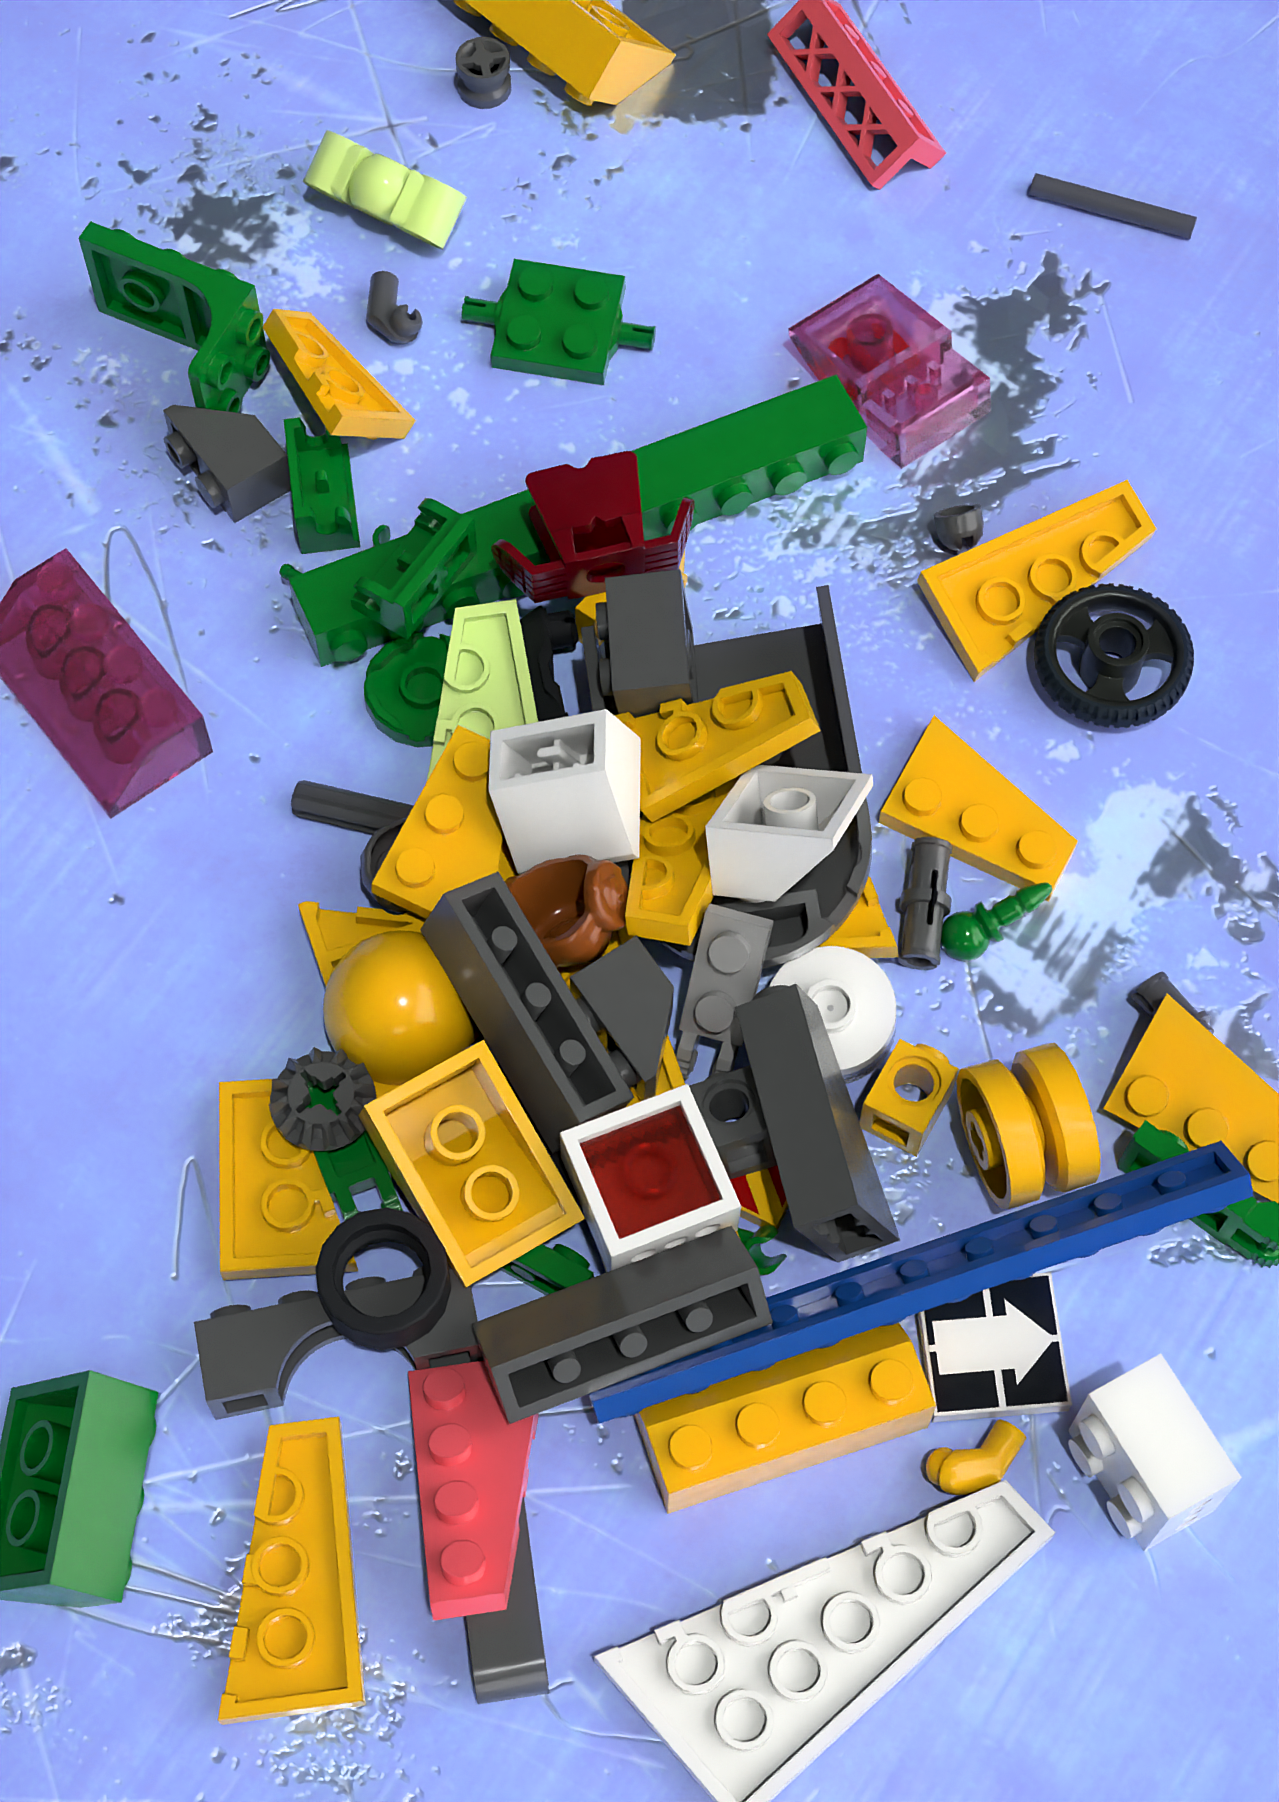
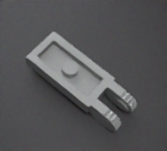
(722, 977)

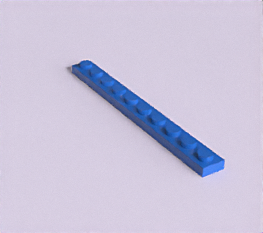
(949, 1271)

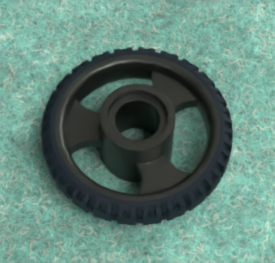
(1117, 633)

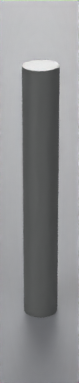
(1113, 205)

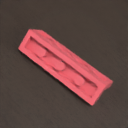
(871, 80)

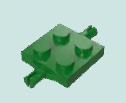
(558, 322)

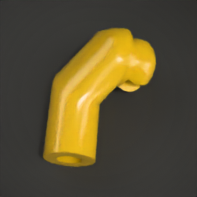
(976, 1469)

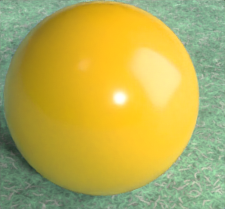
(395, 1008)

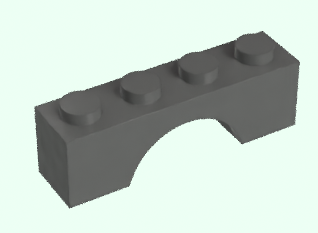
(254, 1353)

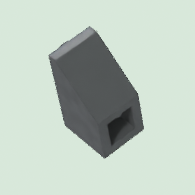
(231, 455)
(629, 1010)

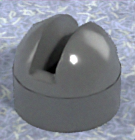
(959, 523)

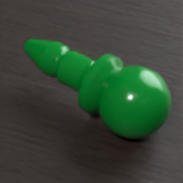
(969, 933)

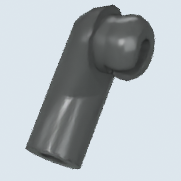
(386, 315)

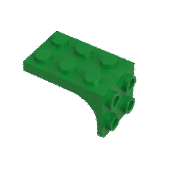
(184, 304)

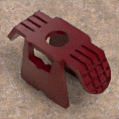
(590, 530)

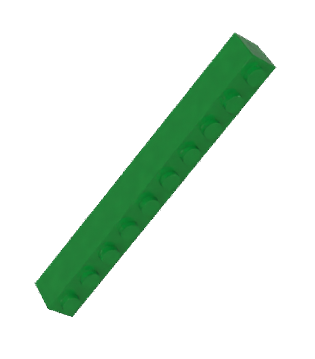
(717, 464)

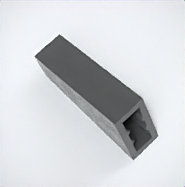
(814, 1126)

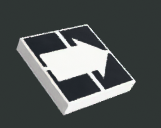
(996, 1353)

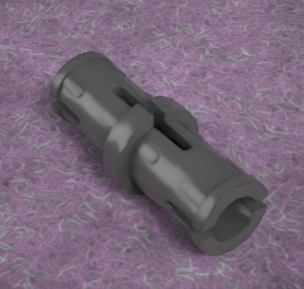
(925, 903)

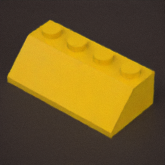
(581, 41)
(786, 1417)

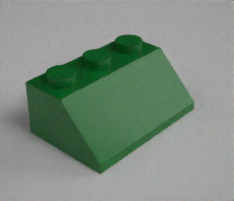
(72, 1488)

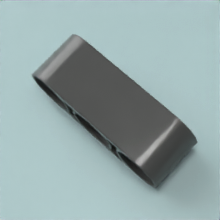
(509, 1642)

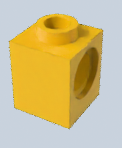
(904, 1121)

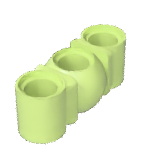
(384, 189)

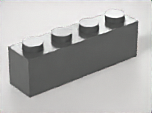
(523, 1008)
(622, 1323)

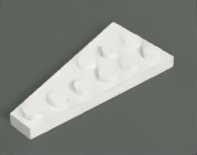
(795, 1662)

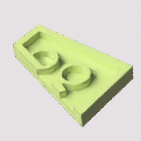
(484, 675)

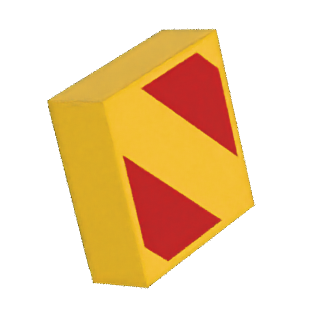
(761, 1197)

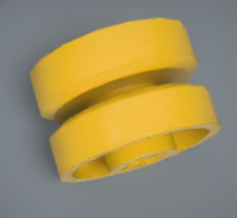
(1028, 1125)

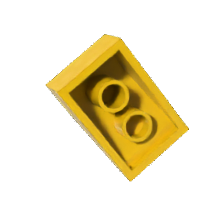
(471, 1163)

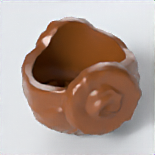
(572, 905)

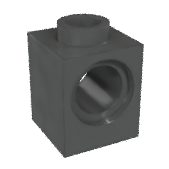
(744, 1143)

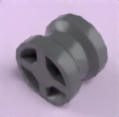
(483, 72)

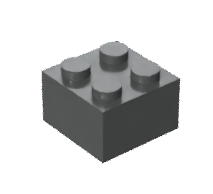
(646, 643)

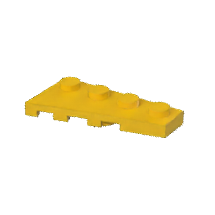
(298, 1604)

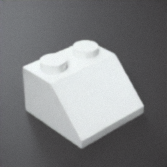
(779, 828)

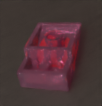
(894, 368)

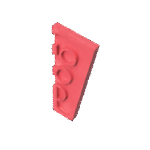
(469, 1486)

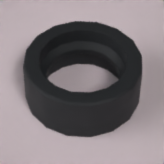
(372, 1228)

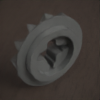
(318, 1127)

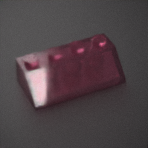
(95, 686)

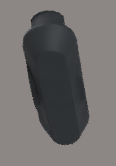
(541, 636)

